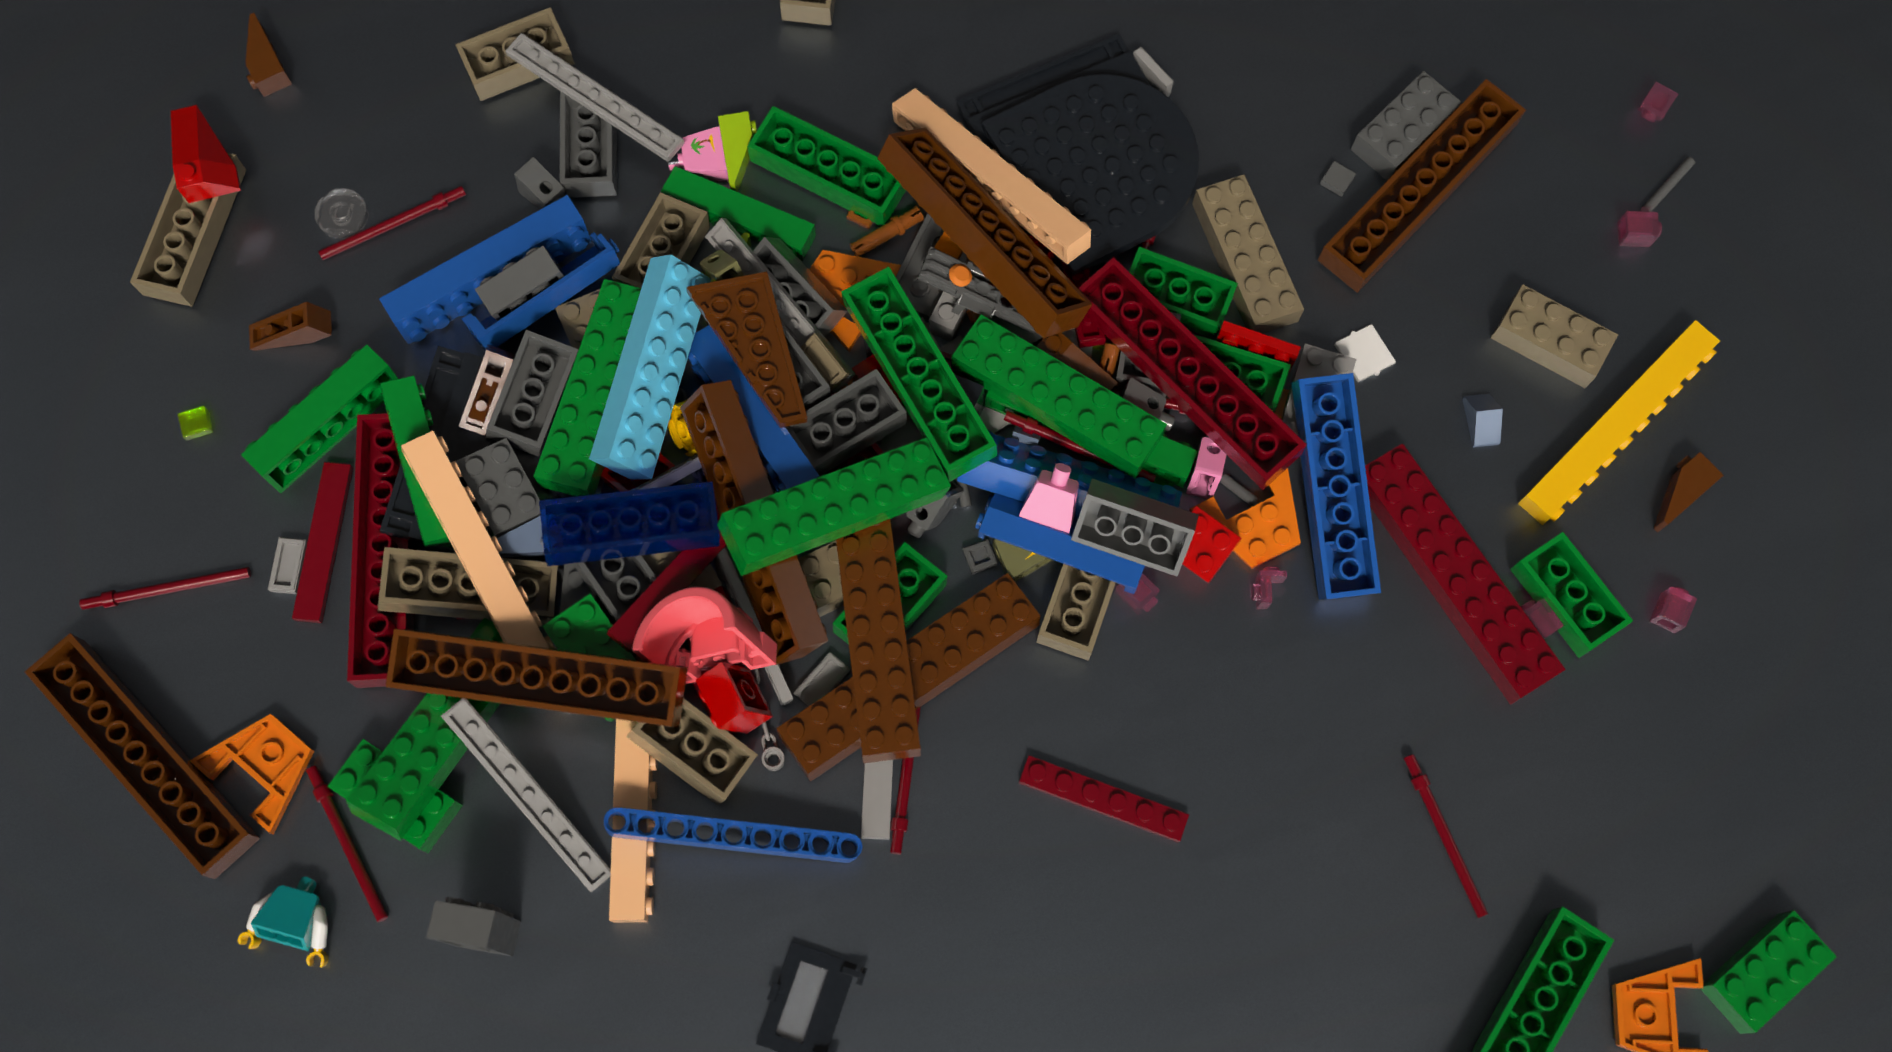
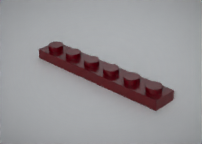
(1104, 799)

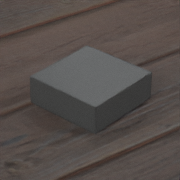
(1338, 178)
(979, 557)

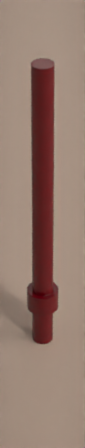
(439, 201)
(1031, 426)
(112, 598)
(1421, 783)
(324, 795)
(900, 823)

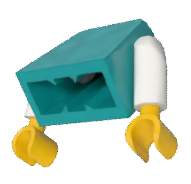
(290, 918)

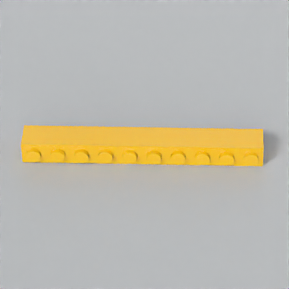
(1618, 423)

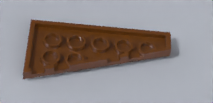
(750, 329)

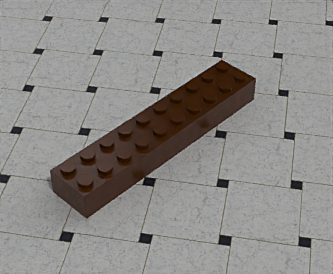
(1421, 185)
(984, 232)
(738, 476)
(878, 645)
(937, 659)
(536, 677)
(142, 756)

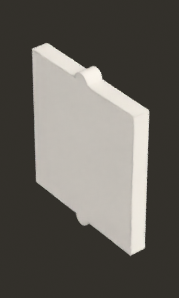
(1368, 351)

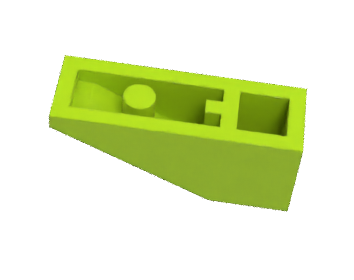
(736, 134)

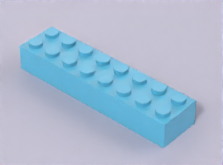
(649, 370)

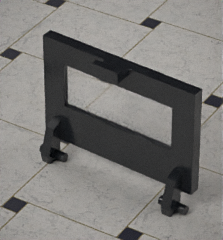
(807, 1001)

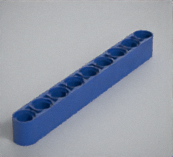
(721, 826)

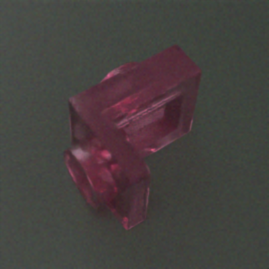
(1657, 102)
(1262, 589)

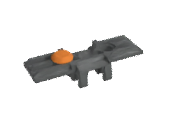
(976, 295)

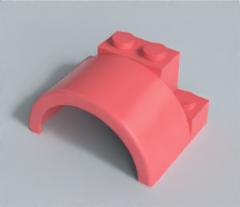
(715, 632)

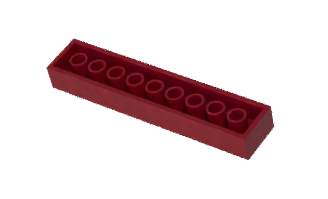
(1190, 375)
(1459, 576)
(371, 629)

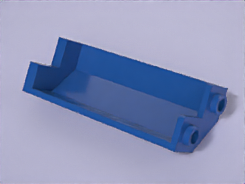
(579, 275)
(1004, 524)

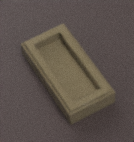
(825, 361)

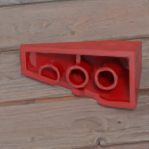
(199, 159)

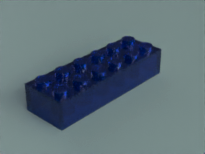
(629, 523)

